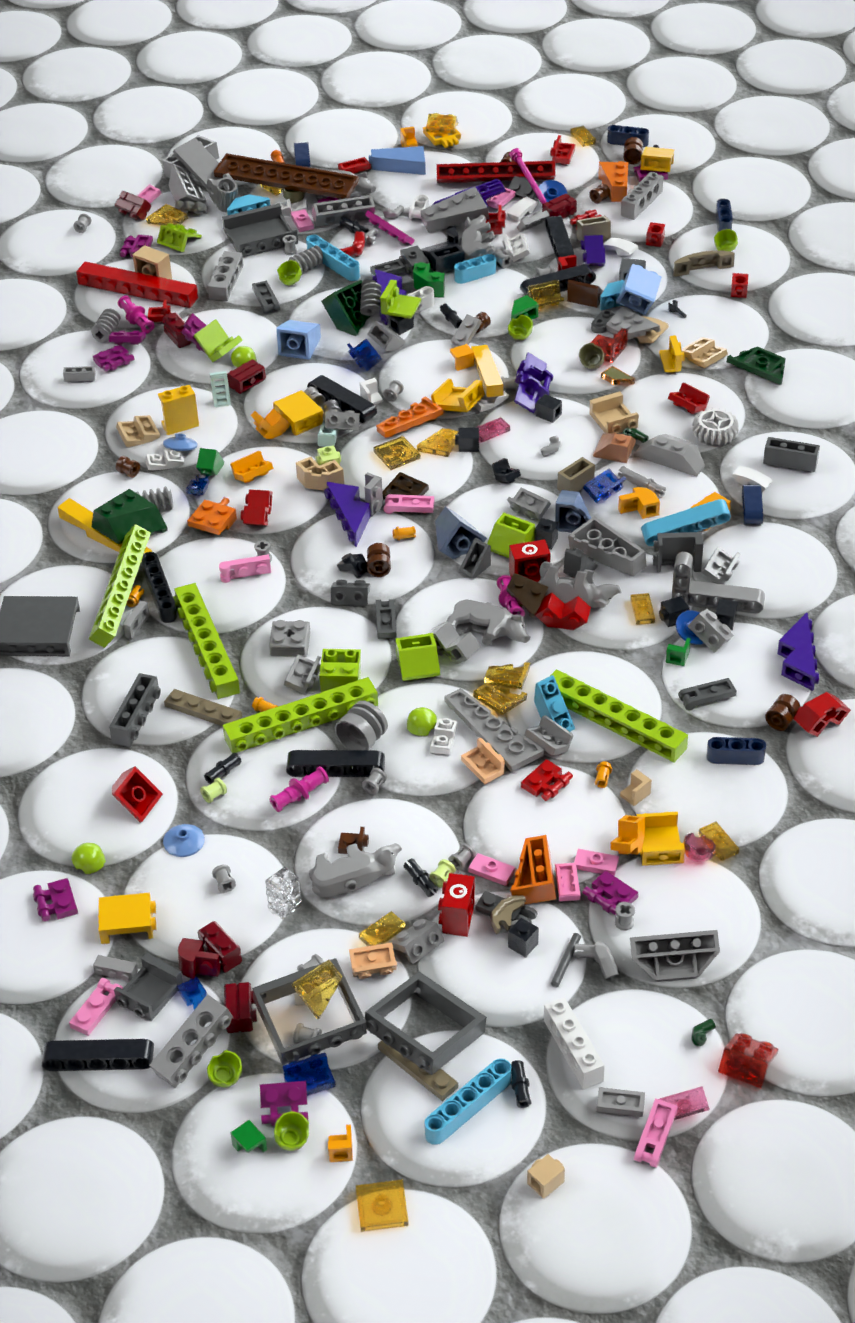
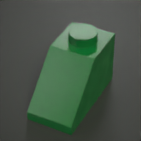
(525, 306)
(209, 462)

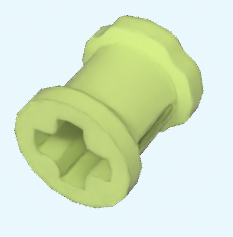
(213, 790)
(442, 872)

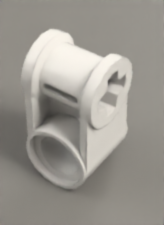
(420, 203)
(427, 298)

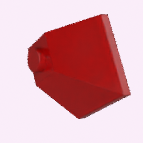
(136, 793)

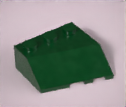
(345, 308)
(124, 511)

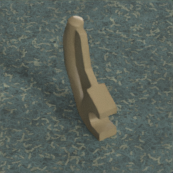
(502, 912)

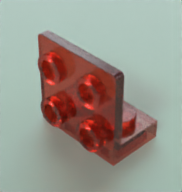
(612, 346)
(747, 1059)

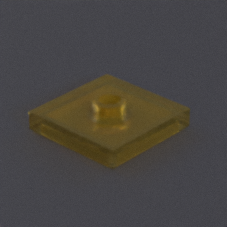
(382, 1205)

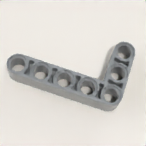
(708, 594)

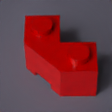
(258, 507)
(563, 616)
(819, 712)

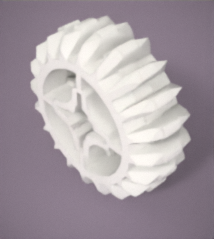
(715, 426)

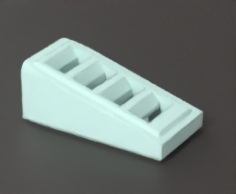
(220, 399)
(327, 437)

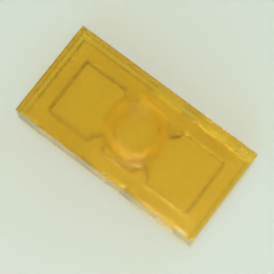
(583, 136)
(642, 608)
(724, 844)
(382, 930)

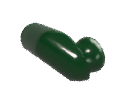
(636, 434)
(699, 1032)

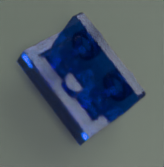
(365, 354)
(603, 485)
(313, 1071)

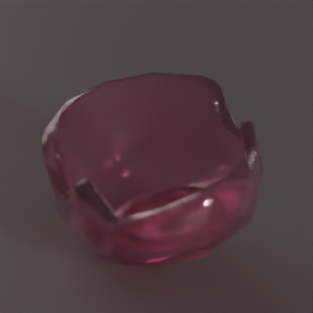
(699, 848)

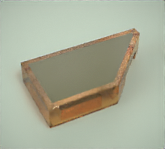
(616, 376)

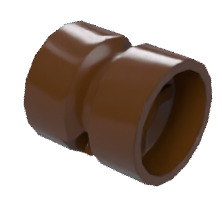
(633, 150)
(378, 560)
(782, 712)

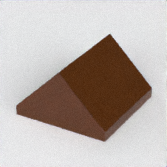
(583, 293)

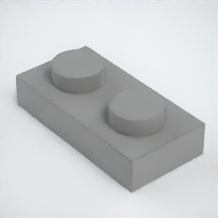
(536, 219)
(466, 330)
(135, 620)
(620, 1102)

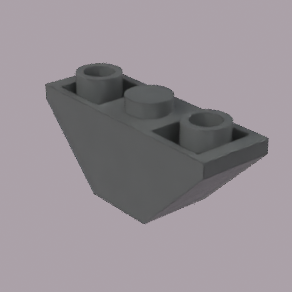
(577, 560)

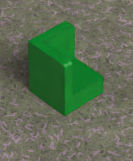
(677, 654)
(248, 1137)

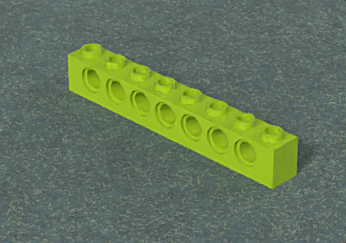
(119, 586)
(206, 641)
(297, 715)
(621, 718)

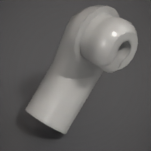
(369, 236)
(553, 446)

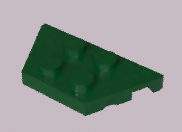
(761, 363)

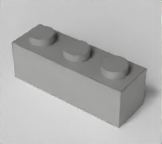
(84, 373)
(115, 968)

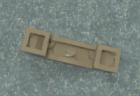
(704, 259)

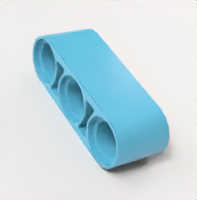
(475, 268)

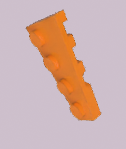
(414, 416)

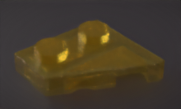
(166, 215)
(439, 443)
(507, 675)
(498, 697)
(318, 987)

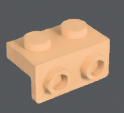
(484, 762)
(372, 960)

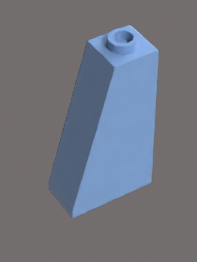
(400, 160)

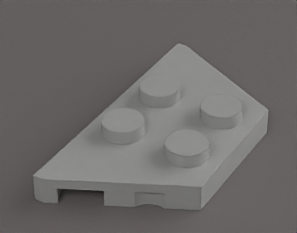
(633, 322)

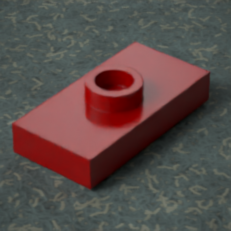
(355, 165)

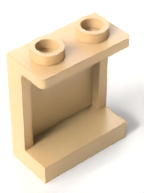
(612, 414)

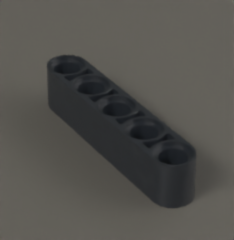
(558, 237)
(579, 273)
(345, 398)
(159, 587)
(335, 762)
(97, 1054)

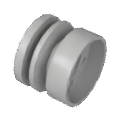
(361, 726)

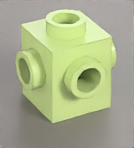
(327, 454)

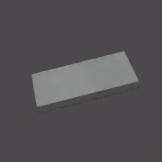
(198, 161)

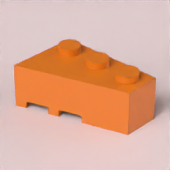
(615, 177)
(535, 872)

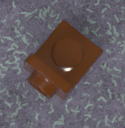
(346, 839)

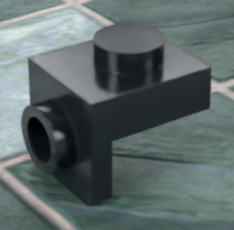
(503, 471)
(353, 562)

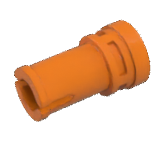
(276, 156)

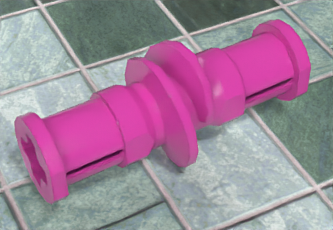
(135, 314)
(505, 598)
(299, 788)

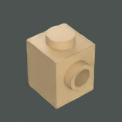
(545, 1175)

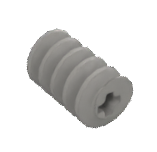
(308, 258)
(370, 297)
(105, 325)
(159, 498)

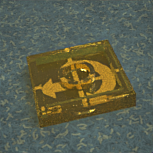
(396, 452)

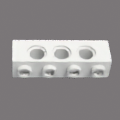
(574, 1043)

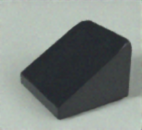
(452, 235)

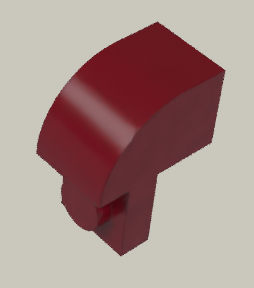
(195, 961)

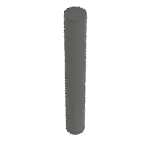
(565, 960)

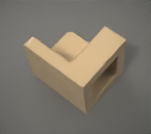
(638, 789)

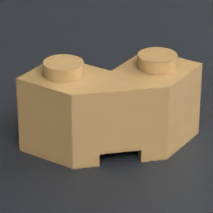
(316, 476)

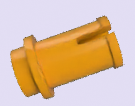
(400, 533)
(134, 596)
(260, 704)
(603, 771)

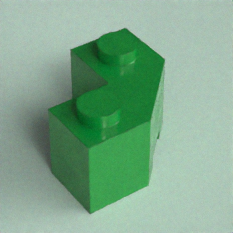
(423, 277)

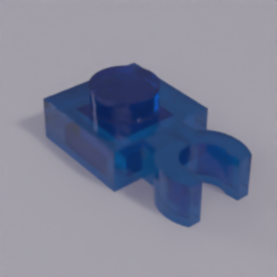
(199, 486)
(192, 992)

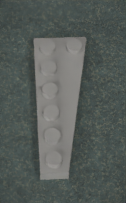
(504, 740)

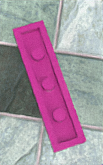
(393, 231)

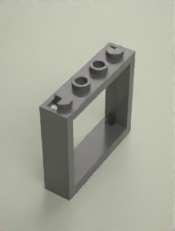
(283, 987)
(441, 999)

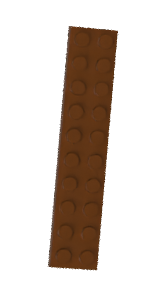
(287, 176)

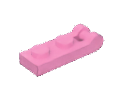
(409, 503)
(244, 567)
(94, 1008)
(656, 1132)

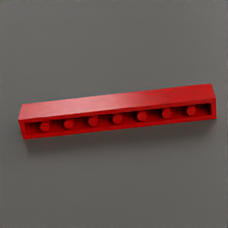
(490, 171)
(137, 284)

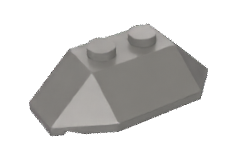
(184, 186)
(672, 453)
(675, 954)

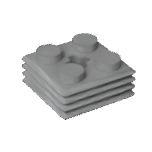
(289, 638)

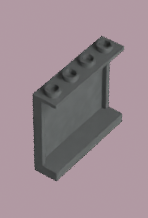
(257, 230)
(37, 625)

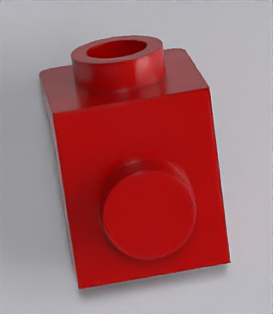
(156, 314)

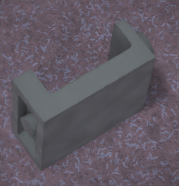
(671, 544)
(149, 988)

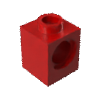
(655, 234)
(739, 285)

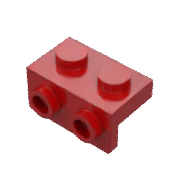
(562, 152)
(497, 221)
(690, 398)

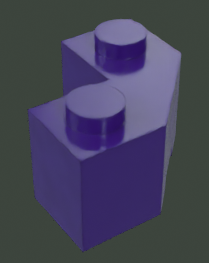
(593, 250)

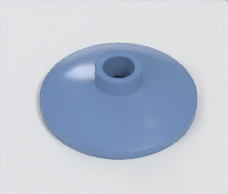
(180, 443)
(183, 840)

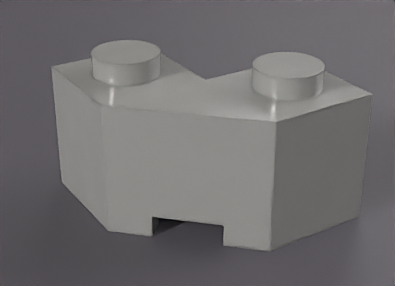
(455, 646)

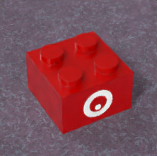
(527, 558)
(457, 904)

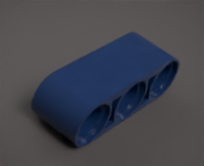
(619, 134)
(302, 155)
(723, 214)
(752, 504)
(736, 750)

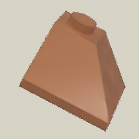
(615, 447)

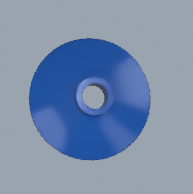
(552, 189)
(682, 623)

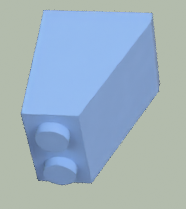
(639, 289)
(297, 339)

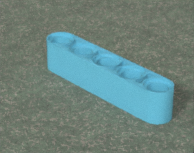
(335, 258)
(689, 520)
(463, 1110)

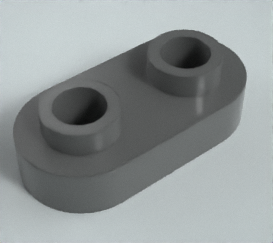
(599, 323)

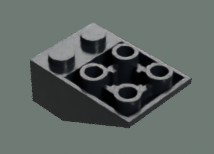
(443, 256)

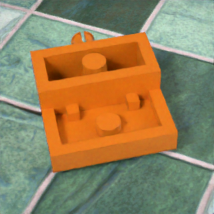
(213, 516)

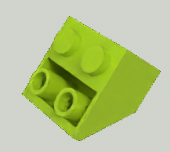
(510, 531)
(417, 656)
(339, 667)

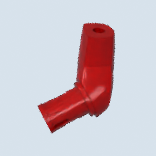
(357, 246)

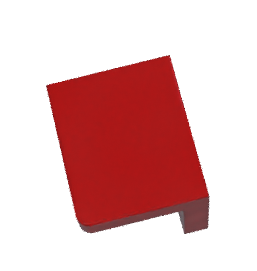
(567, 262)

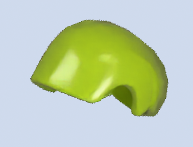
(726, 240)
(289, 272)
(520, 328)
(242, 355)
(421, 721)
(88, 858)
(224, 1069)
(291, 1131)

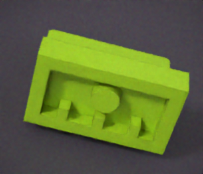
(175, 236)
(396, 304)
(215, 340)

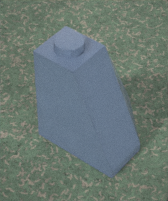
(570, 511)
(455, 534)

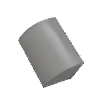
(385, 337)

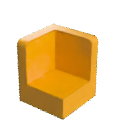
(407, 137)
(463, 357)
(340, 1146)

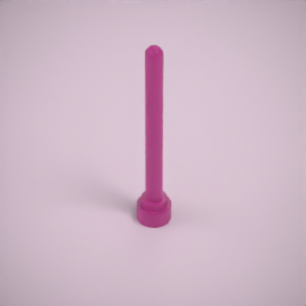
(516, 155)

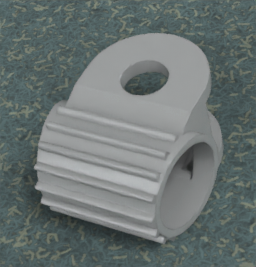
(222, 198)

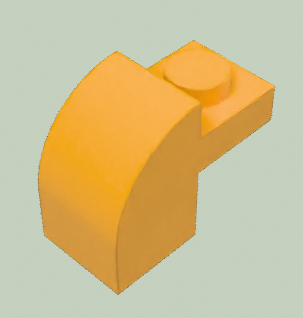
(270, 426)
(642, 500)
(630, 835)

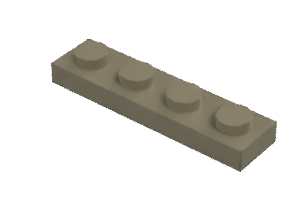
(201, 708)
(439, 1083)

